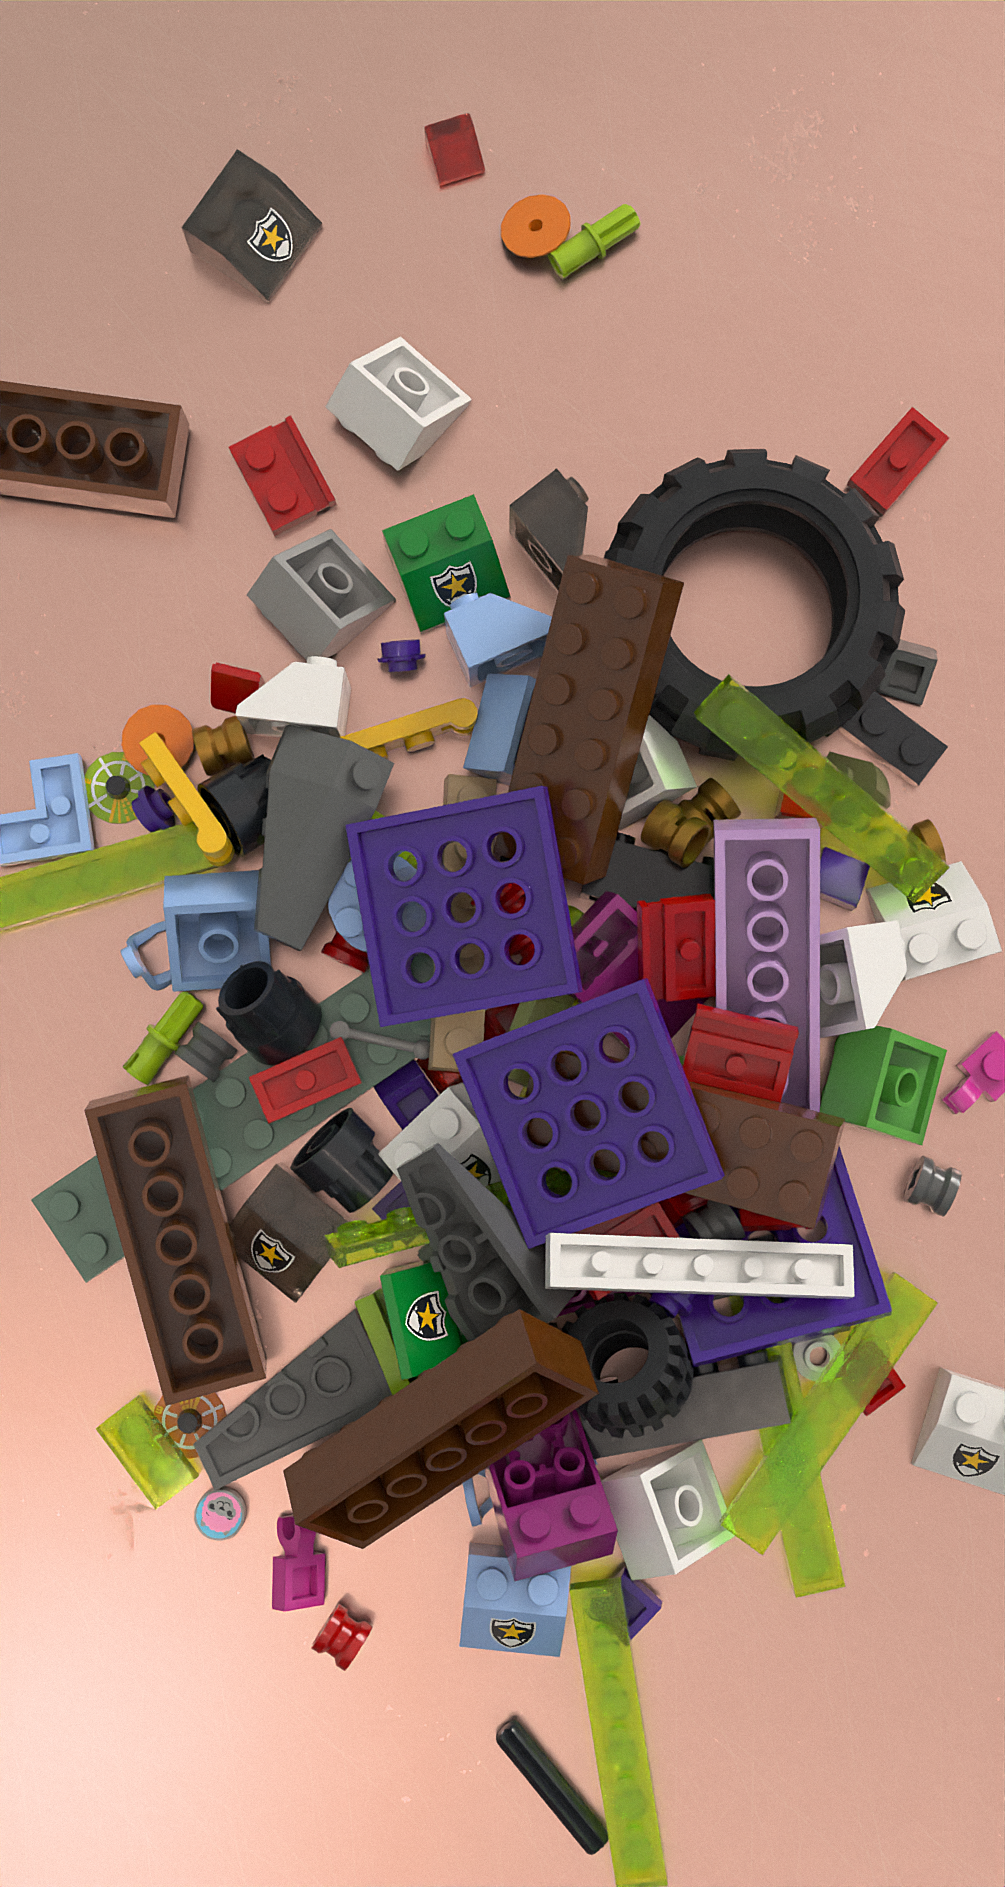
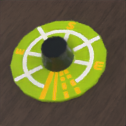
(113, 786)

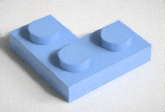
(61, 817)

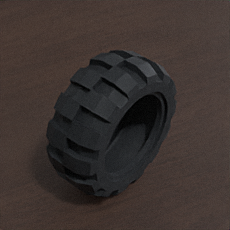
(822, 524)

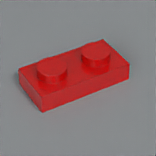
(898, 460)
(305, 1080)

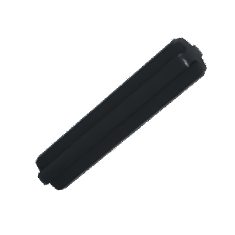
(552, 1787)

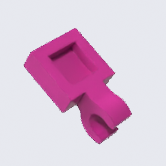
(983, 1072)
(300, 1573)

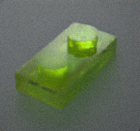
(147, 1452)

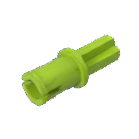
(594, 240)
(163, 1038)

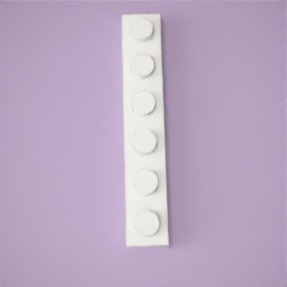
(698, 1266)

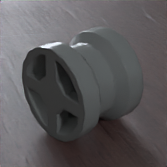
(206, 1051)
(932, 1186)
(714, 1222)

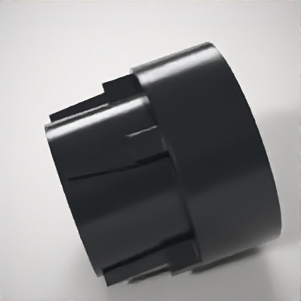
(239, 802)
(268, 1012)
(343, 1161)

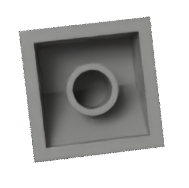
(319, 595)

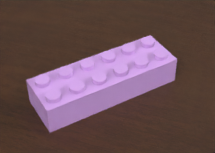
(772, 934)

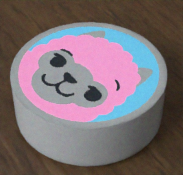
(220, 1514)

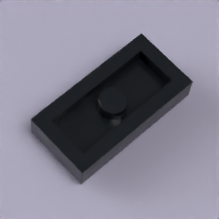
(894, 739)

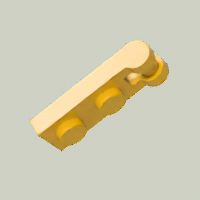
(418, 729)
(187, 801)

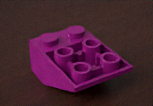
(609, 958)
(551, 1502)

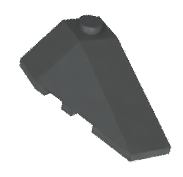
(313, 792)
(476, 1246)

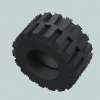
(656, 1387)

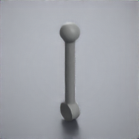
(342, 1029)

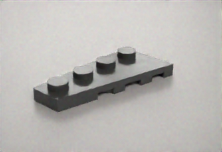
(301, 1404)

